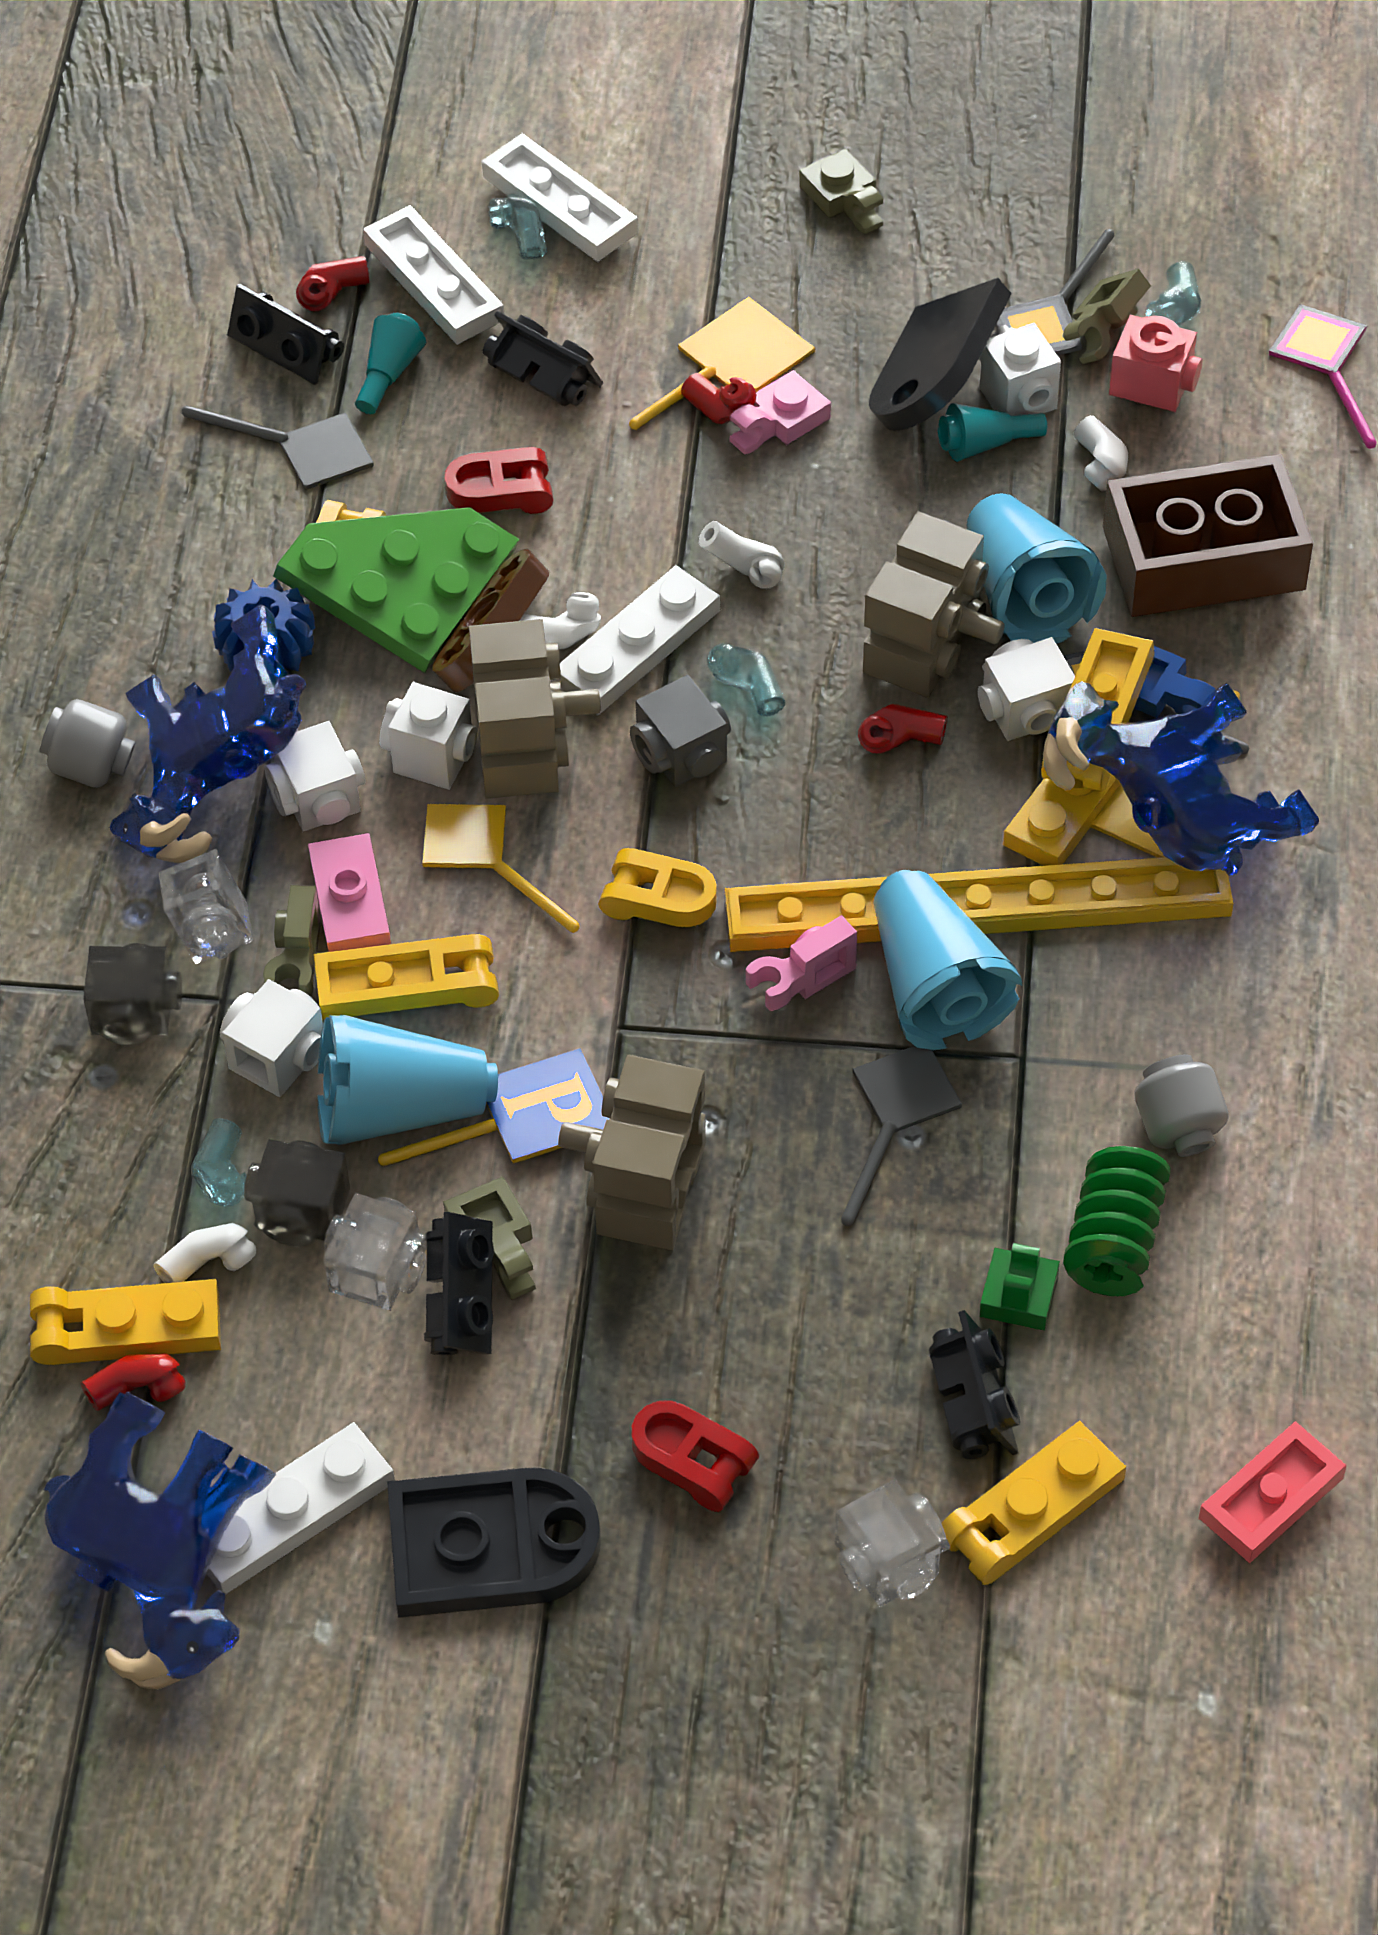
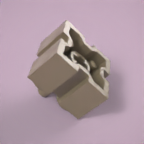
(927, 605)
(522, 708)
(644, 1152)

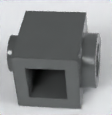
(680, 732)

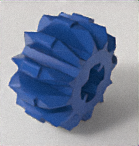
(292, 620)

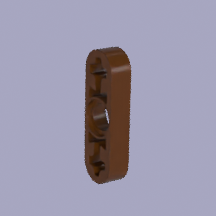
(501, 601)

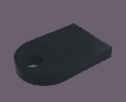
(936, 354)
(485, 1540)

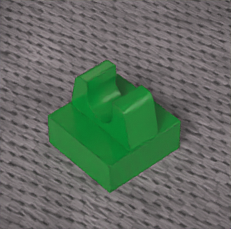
(1019, 1287)

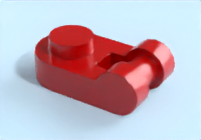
(479, 481)
(671, 1437)

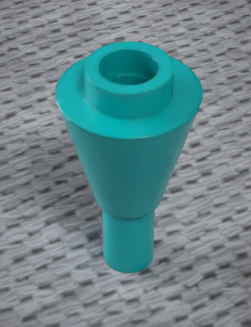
(393, 346)
(974, 430)

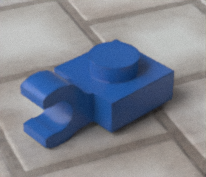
(1169, 686)

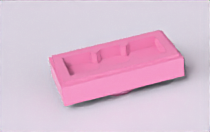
(349, 893)

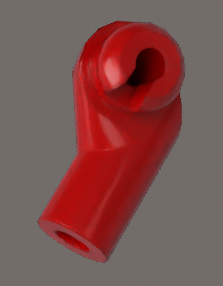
(326, 280)
(715, 402)
(897, 725)
(132, 1372)

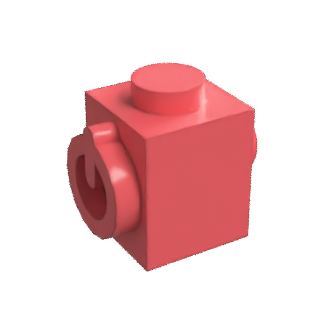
(1154, 362)

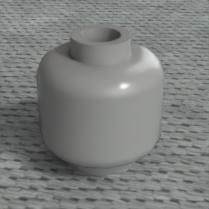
(86, 743)
(1181, 1105)

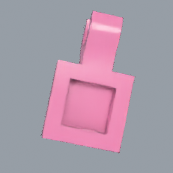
(781, 409)
(814, 962)

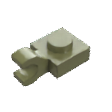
(843, 185)
(1105, 309)
(298, 933)
(511, 1228)

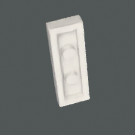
(562, 196)
(433, 274)
(640, 636)
(299, 1505)

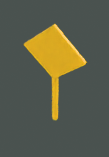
(475, 839)

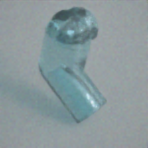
(524, 219)
(1182, 298)
(748, 672)
(213, 1167)

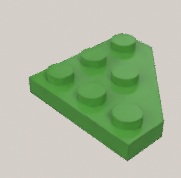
(399, 575)

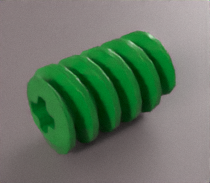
(1116, 1220)

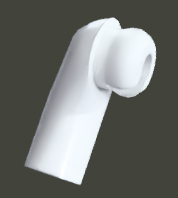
(1107, 449)
(747, 556)
(574, 624)
(203, 1245)

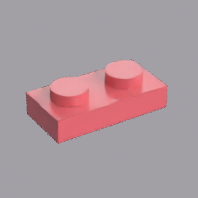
(1272, 1492)

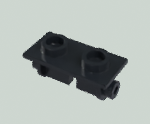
(282, 334)
(525, 345)
(461, 1258)
(986, 1410)

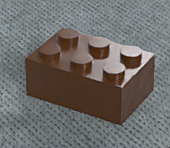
(1207, 535)

